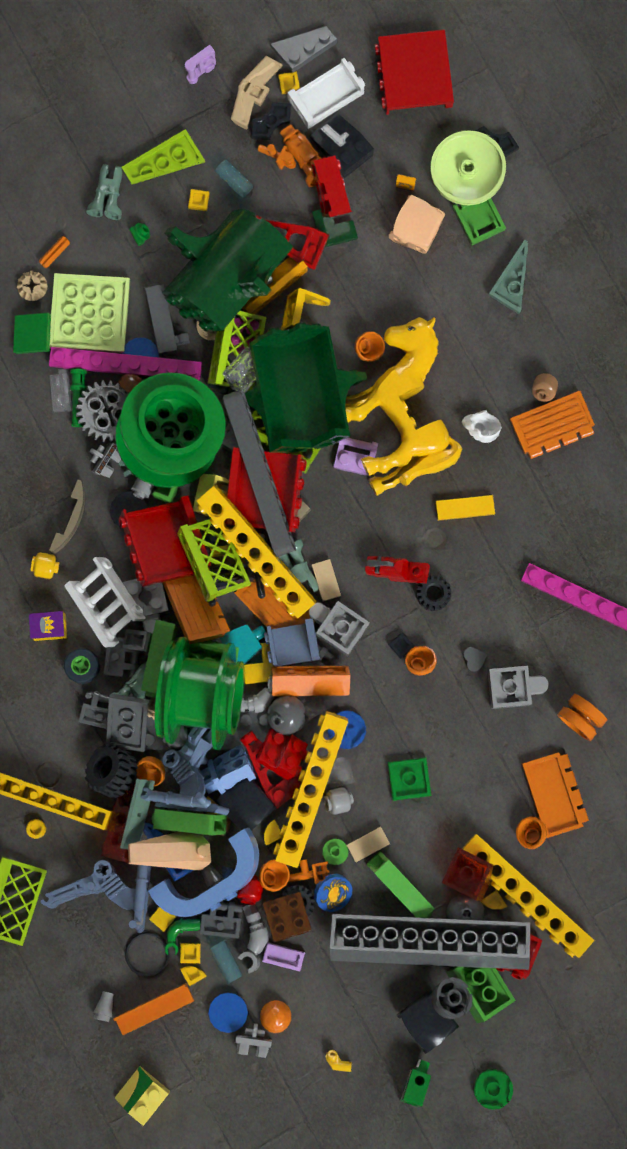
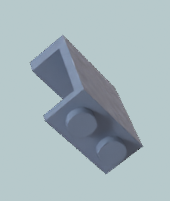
(292, 644)

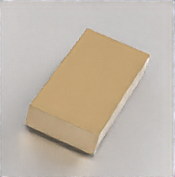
(326, 580)
(368, 844)

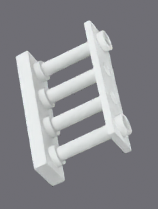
(88, 604)

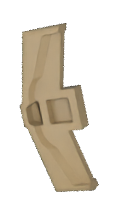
(252, 90)

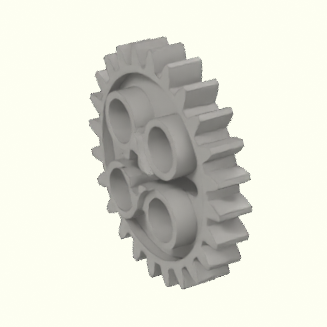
(91, 416)

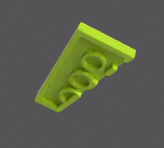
(170, 156)

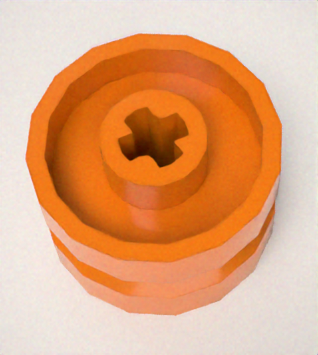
(582, 717)

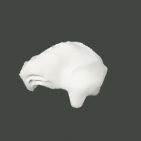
(482, 426)

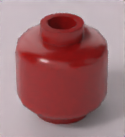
(251, 892)

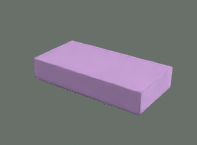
(283, 956)

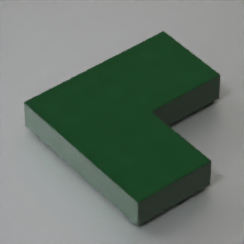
(339, 232)

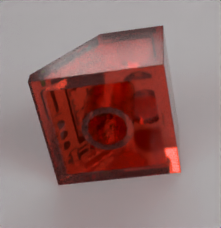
(468, 874)

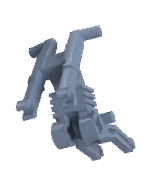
(188, 776)
(114, 889)

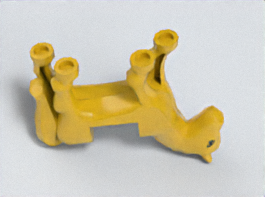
(422, 449)

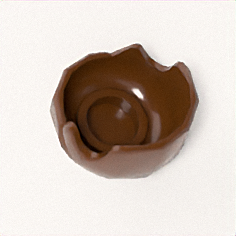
(129, 381)

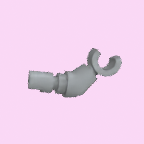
(260, 701)
(258, 937)

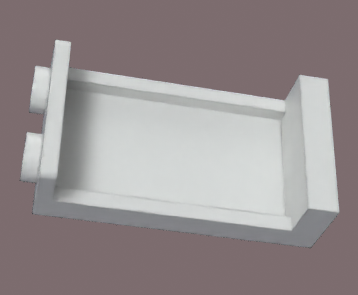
(327, 93)

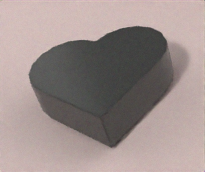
(474, 658)

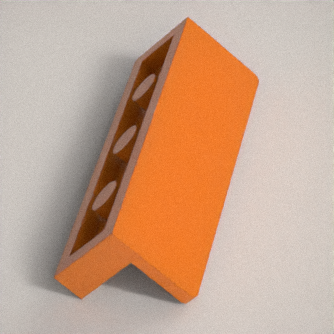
(310, 680)
(154, 1009)

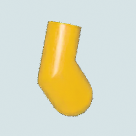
(336, 1063)

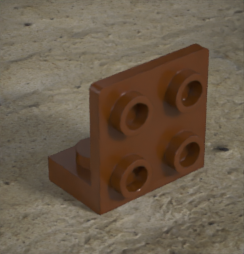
(287, 917)

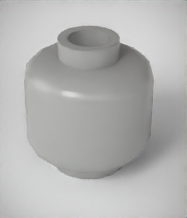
(338, 801)

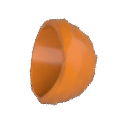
(369, 346)
(420, 660)
(151, 769)
(531, 832)
(274, 875)
(275, 1016)

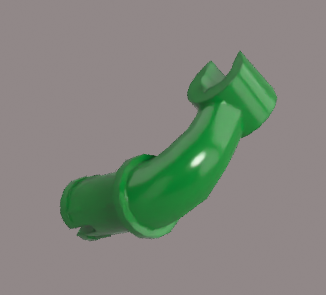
(178, 927)

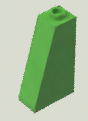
(162, 635)
(189, 822)
(400, 886)

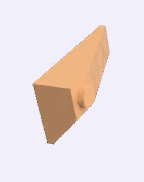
(172, 851)

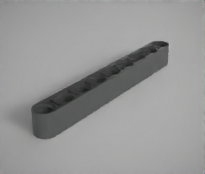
(259, 473)

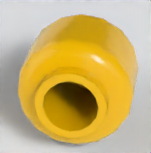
(44, 565)

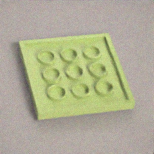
(89, 312)

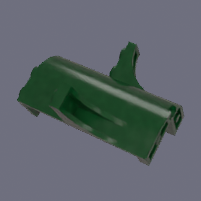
(225, 268)
(300, 388)

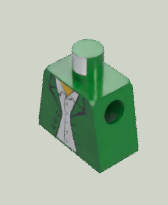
(412, 1093)

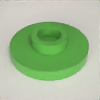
(335, 851)

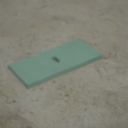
(135, 824)

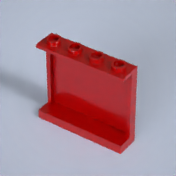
(414, 70)
(287, 476)
(155, 541)

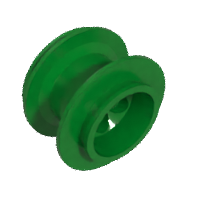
(153, 455)
(198, 693)

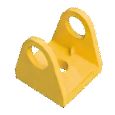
(294, 306)

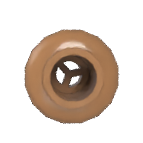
(545, 387)

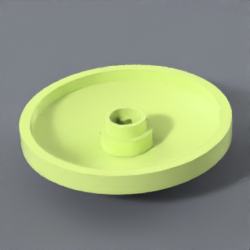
(468, 167)

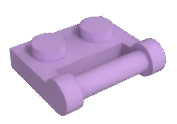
(200, 63)
(351, 461)

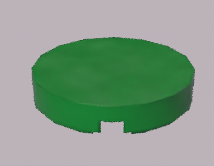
(493, 1089)

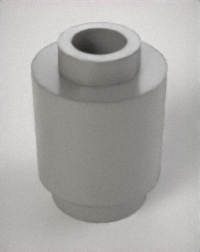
(142, 489)

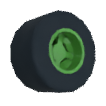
(75, 664)

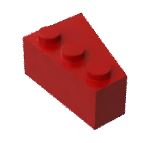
(330, 186)

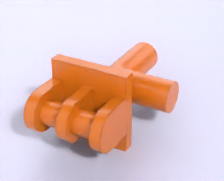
(284, 158)
(314, 873)

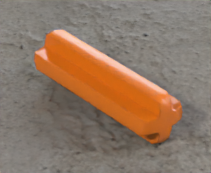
(54, 252)

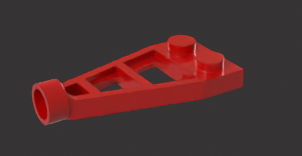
(313, 245)
(277, 793)

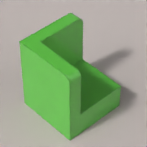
(165, 494)

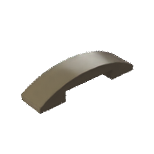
(61, 540)

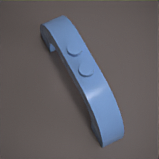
(247, 862)

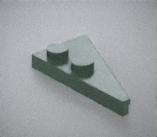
(510, 285)

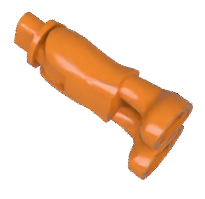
(301, 150)

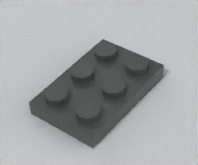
(127, 722)

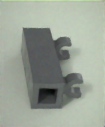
(162, 322)

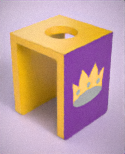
(48, 626)

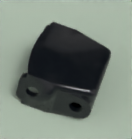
(246, 804)
(425, 1023)

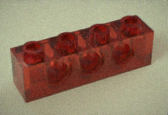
(116, 828)

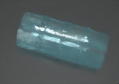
(234, 178)
(226, 962)

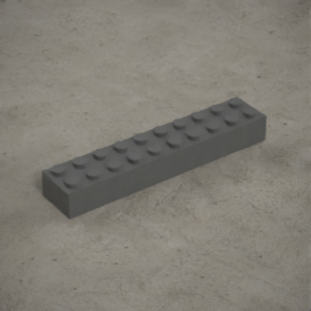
(430, 941)

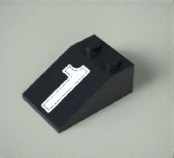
(345, 142)

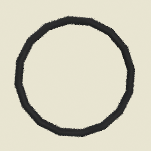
(127, 957)

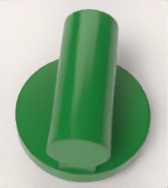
(140, 233)

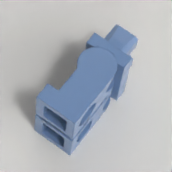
(227, 770)

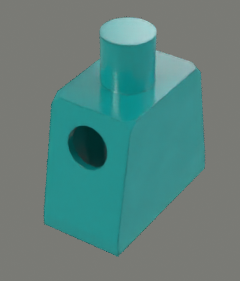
(246, 641)

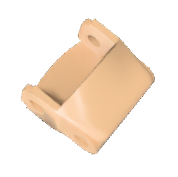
(416, 224)

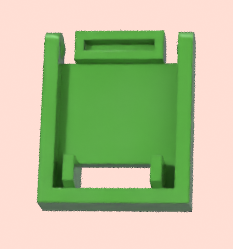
(478, 217)

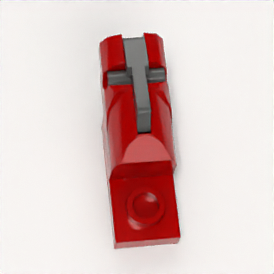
(397, 569)

